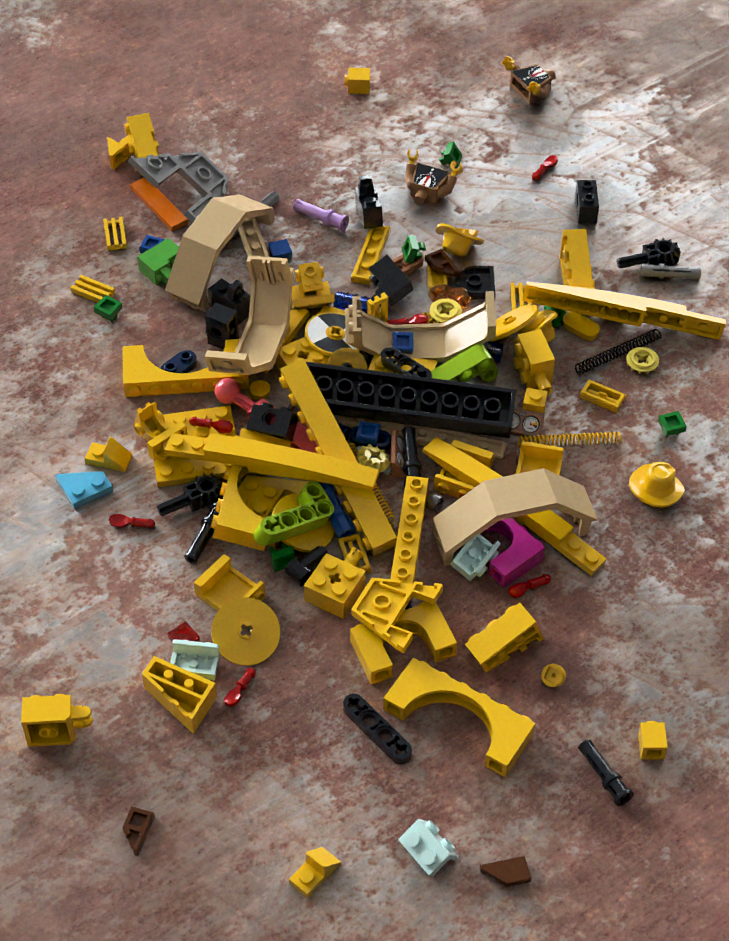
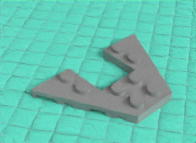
(193, 167)

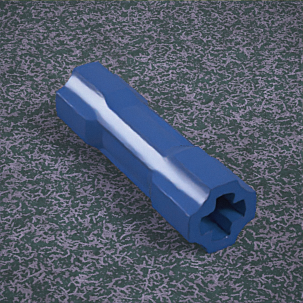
(339, 519)

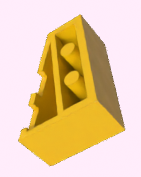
(141, 135)
(504, 637)
(179, 691)

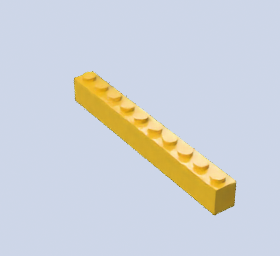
(330, 441)

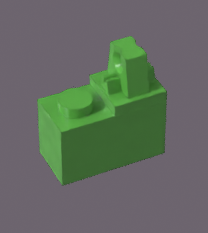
(158, 261)

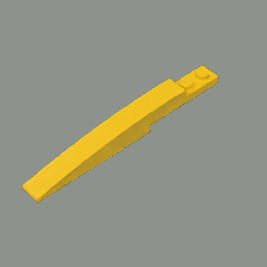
(624, 308)
(272, 459)
(544, 523)

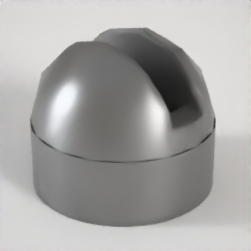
(435, 502)

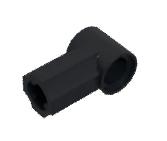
(302, 568)

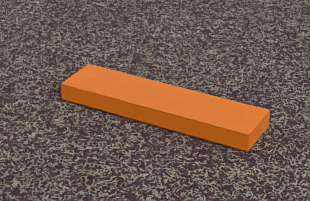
(159, 204)

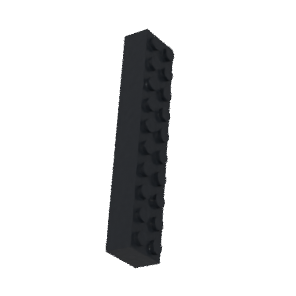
(416, 400)

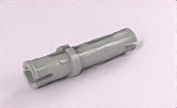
(671, 271)

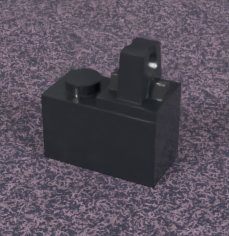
(368, 204)
(389, 280)
(230, 296)

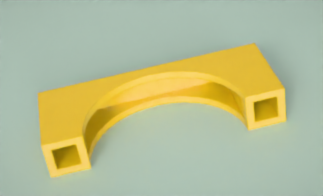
(146, 379)
(235, 520)
(424, 685)

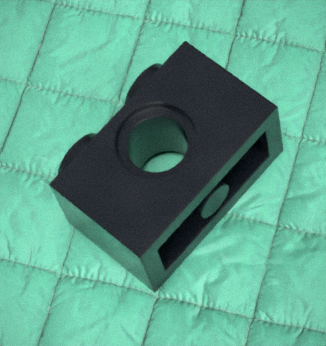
(586, 201)
(221, 325)
(282, 428)

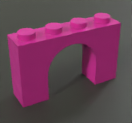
(519, 557)

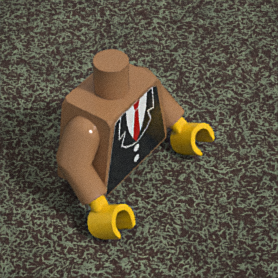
(529, 81)
(429, 182)

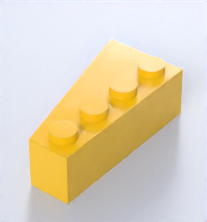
(576, 259)

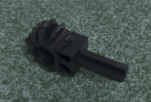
(652, 254)
(196, 494)

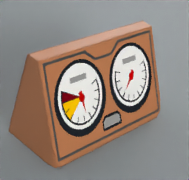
(527, 422)
(397, 454)

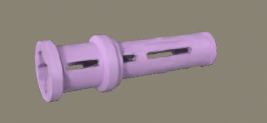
(328, 217)

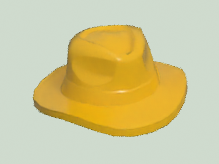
(457, 240)
(543, 322)
(656, 484)

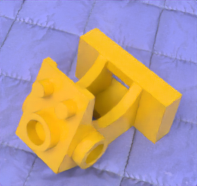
(309, 279)
(150, 420)

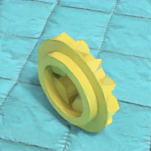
(446, 305)
(641, 354)
(365, 453)

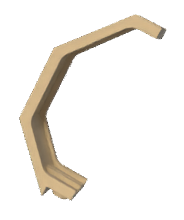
(205, 241)
(266, 322)
(431, 340)
(506, 499)

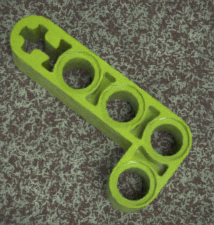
(468, 365)
(311, 514)

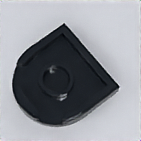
(477, 281)

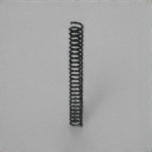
(616, 351)

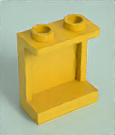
(539, 456)
(450, 485)
(224, 583)

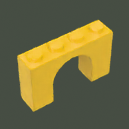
(422, 620)

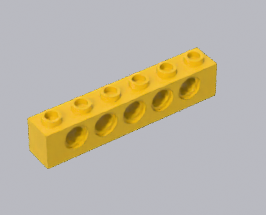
(410, 530)

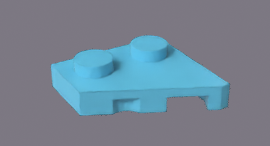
(83, 486)

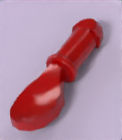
(549, 162)
(416, 319)
(220, 426)
(121, 521)
(520, 588)
(234, 696)

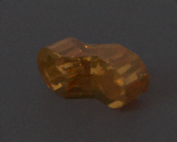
(443, 291)

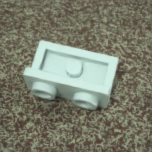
(473, 557)
(196, 657)
(428, 846)

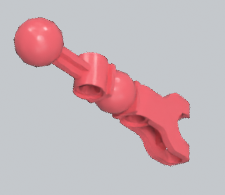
(229, 392)

